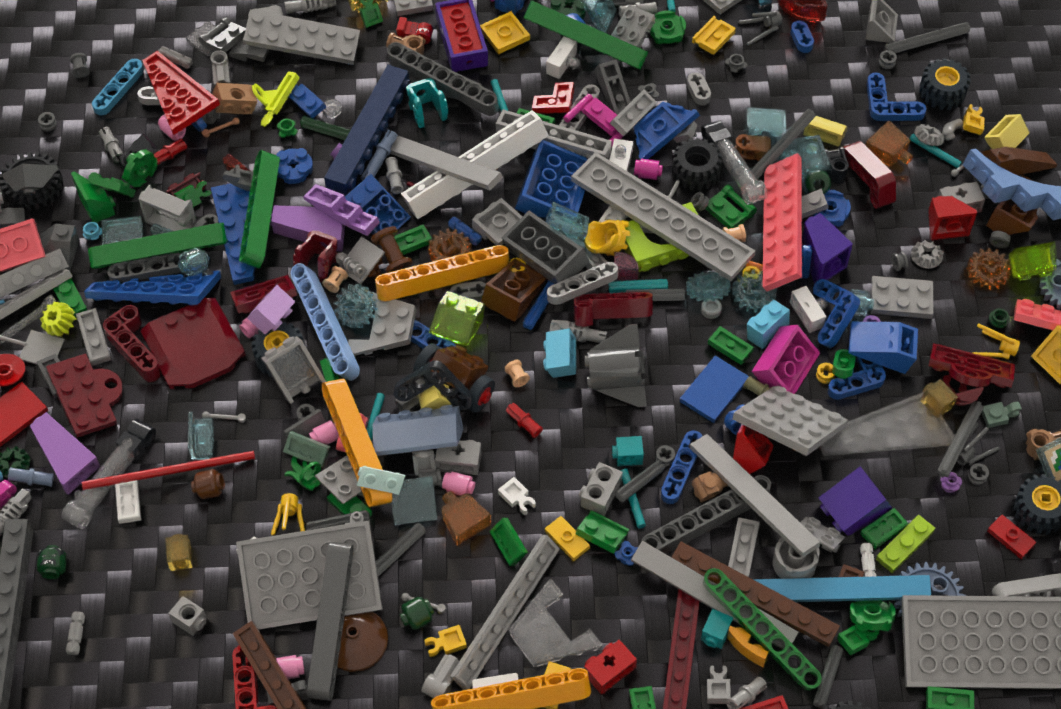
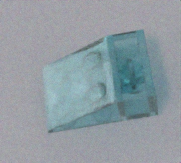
(765, 120)

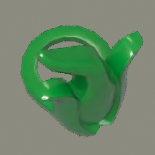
(305, 475)

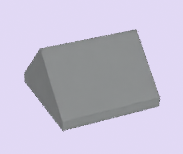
(881, 22)

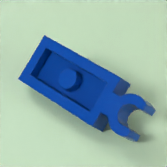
(306, 100)

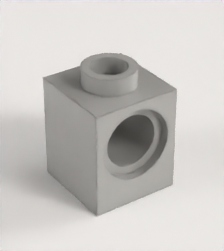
(184, 608)

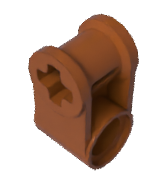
(754, 146)

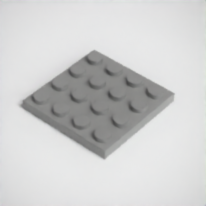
(790, 419)

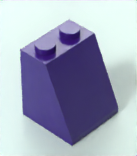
(829, 247)
(854, 502)

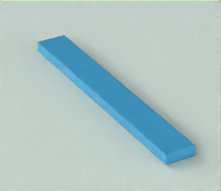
(849, 588)

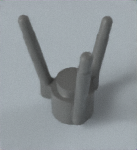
(770, 19)
(968, 451)

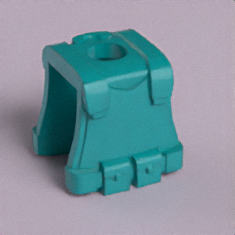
(431, 94)

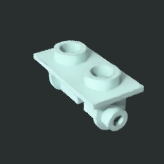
(380, 480)

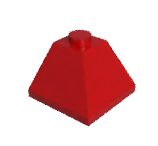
(950, 218)
(751, 449)

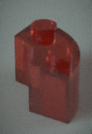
(805, 9)

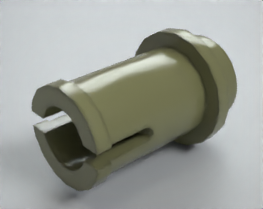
(755, 386)

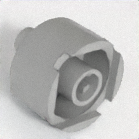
(790, 564)

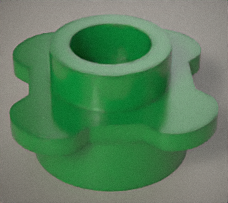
(287, 128)

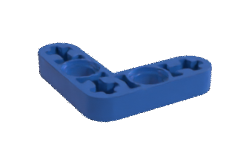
(883, 104)
(840, 304)
(864, 375)

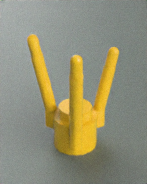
(1008, 345)
(288, 507)

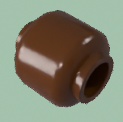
(208, 484)

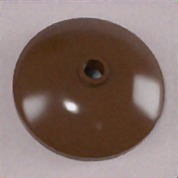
(366, 646)

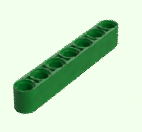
(585, 35)
(259, 209)
(157, 245)
(766, 640)

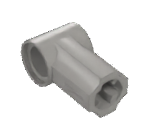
(220, 67)
(440, 681)

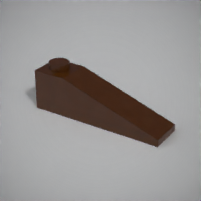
(1020, 160)
(1011, 218)

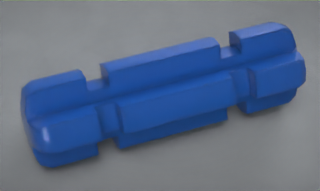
(474, 238)
(806, 260)

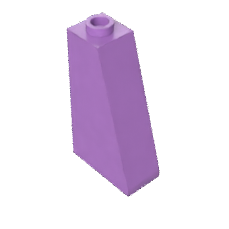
(300, 220)
(65, 454)

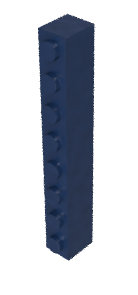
(367, 130)

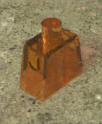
(890, 145)
(464, 516)

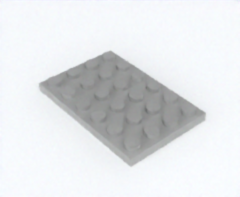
(286, 574)

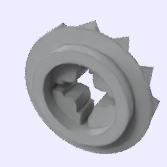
(929, 135)
(927, 261)

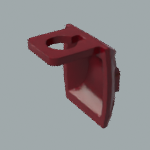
(964, 396)

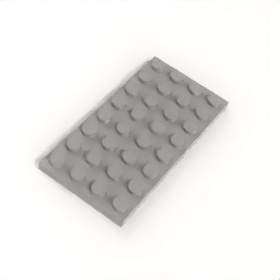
(982, 642)

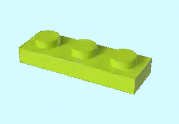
(905, 544)

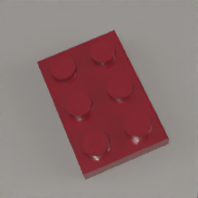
(249, 297)

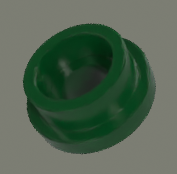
(999, 314)

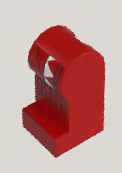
(408, 28)

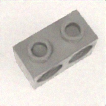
(604, 489)

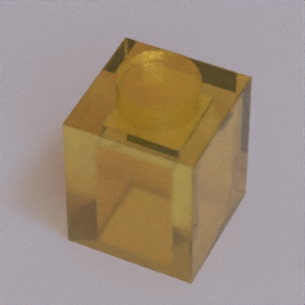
(938, 398)
(178, 552)

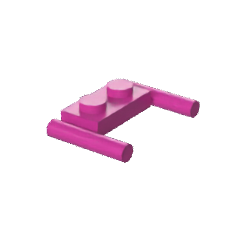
(598, 113)

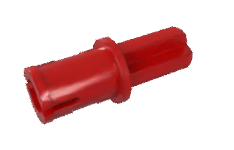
(170, 151)
(524, 420)

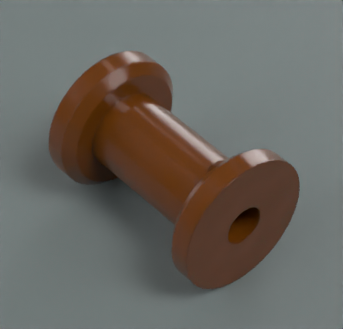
(386, 240)

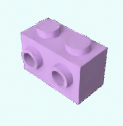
(271, 310)

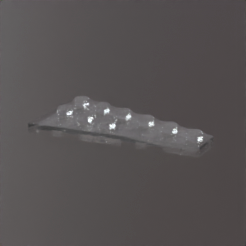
(894, 427)

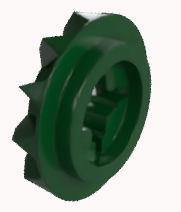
(21, 457)

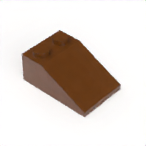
(513, 292)

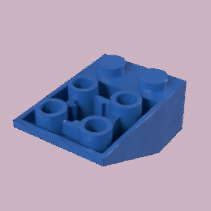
(379, 203)
(884, 343)

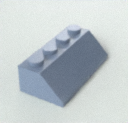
(417, 430)

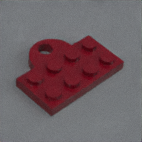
(971, 367)
(84, 394)

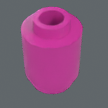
(648, 169)

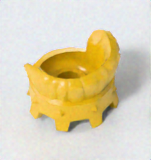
(607, 236)

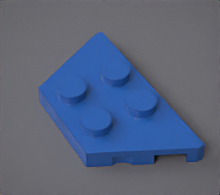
(661, 126)

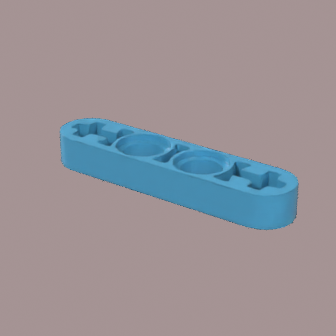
(114, 85)

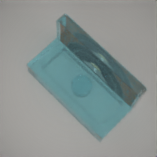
(200, 437)

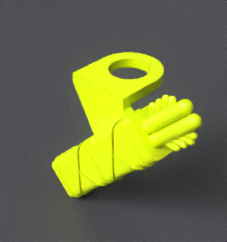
(275, 98)

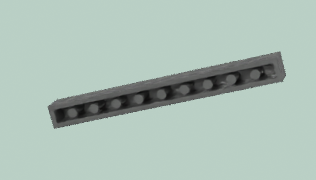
(13, 577)

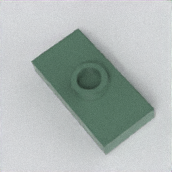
(306, 448)

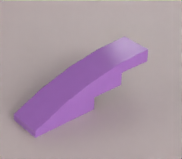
(341, 210)

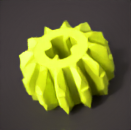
(57, 319)

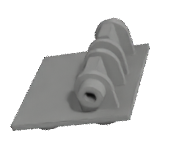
(634, 25)
(360, 259)
(340, 480)
(828, 537)

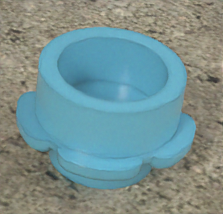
(91, 227)

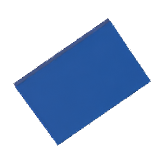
(714, 389)

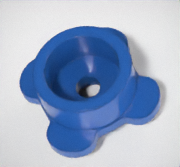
(621, 554)

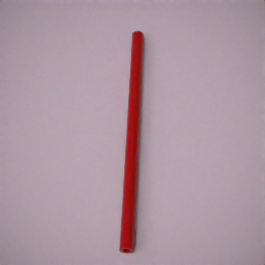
(128, 477)

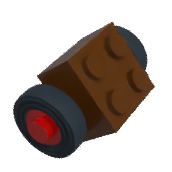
(466, 368)

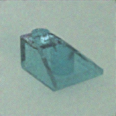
(600, 12)

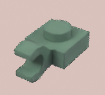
(999, 415)

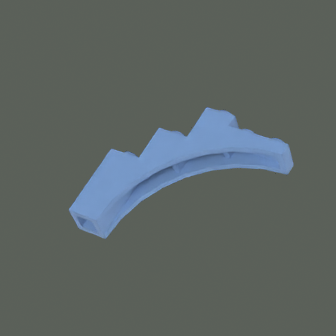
(1004, 185)

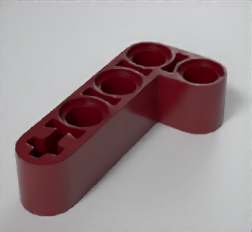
(873, 173)
(611, 306)
(123, 333)

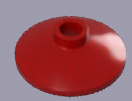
(11, 369)

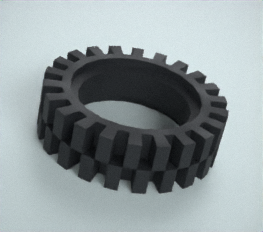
(46, 193)

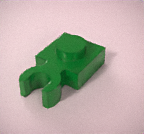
(370, 13)
(192, 193)
(856, 640)

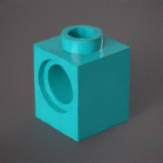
(628, 451)
(716, 629)

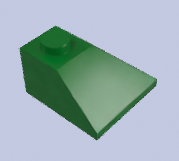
(94, 199)

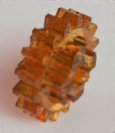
(448, 245)
(989, 268)

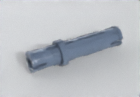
(382, 151)

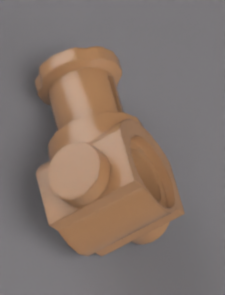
(412, 41)
(1039, 437)
(708, 486)

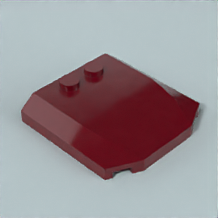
(193, 344)

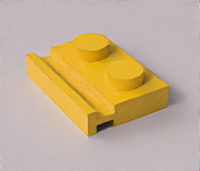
(713, 35)

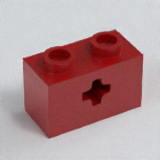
(605, 677)

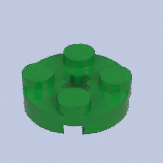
(676, 26)
(139, 167)
(880, 619)

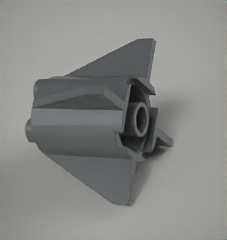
(618, 367)

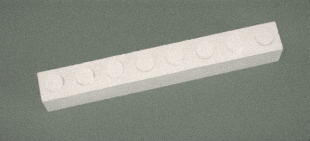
(490, 153)

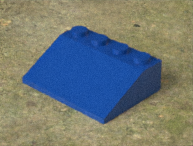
(550, 180)

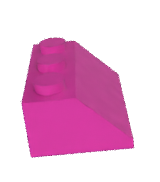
(786, 359)

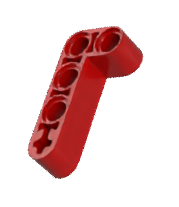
(245, 689)

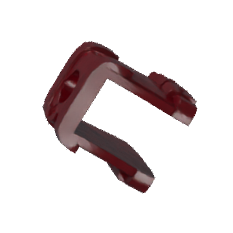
(312, 245)

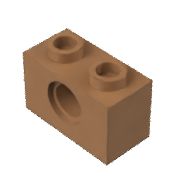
(235, 98)

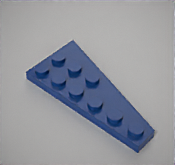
(231, 210)
(166, 288)

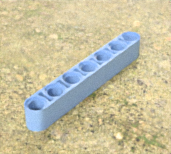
(325, 322)

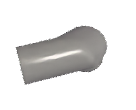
(950, 127)

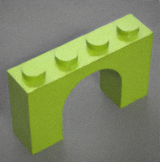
(649, 253)

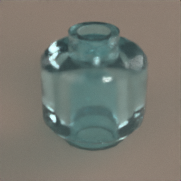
(193, 262)
(866, 302)

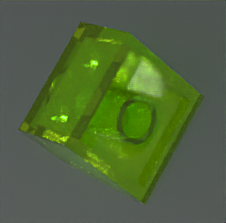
(1033, 260)
(457, 318)

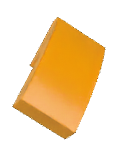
(741, 641)

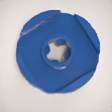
(301, 170)
(839, 204)

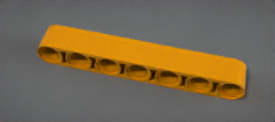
(441, 273)
(353, 435)
(521, 693)

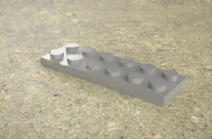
(301, 37)

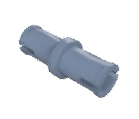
(30, 476)

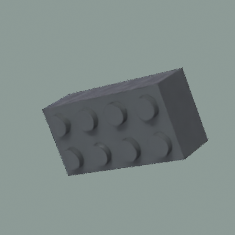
(545, 248)

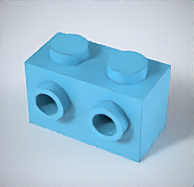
(766, 323)
(560, 353)

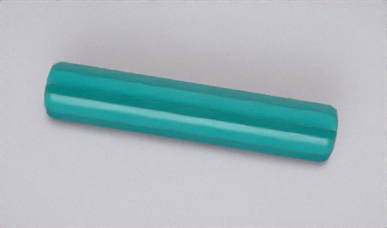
(622, 286)

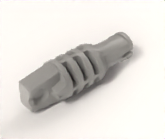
(308, 5)
(581, 333)
(14, 508)

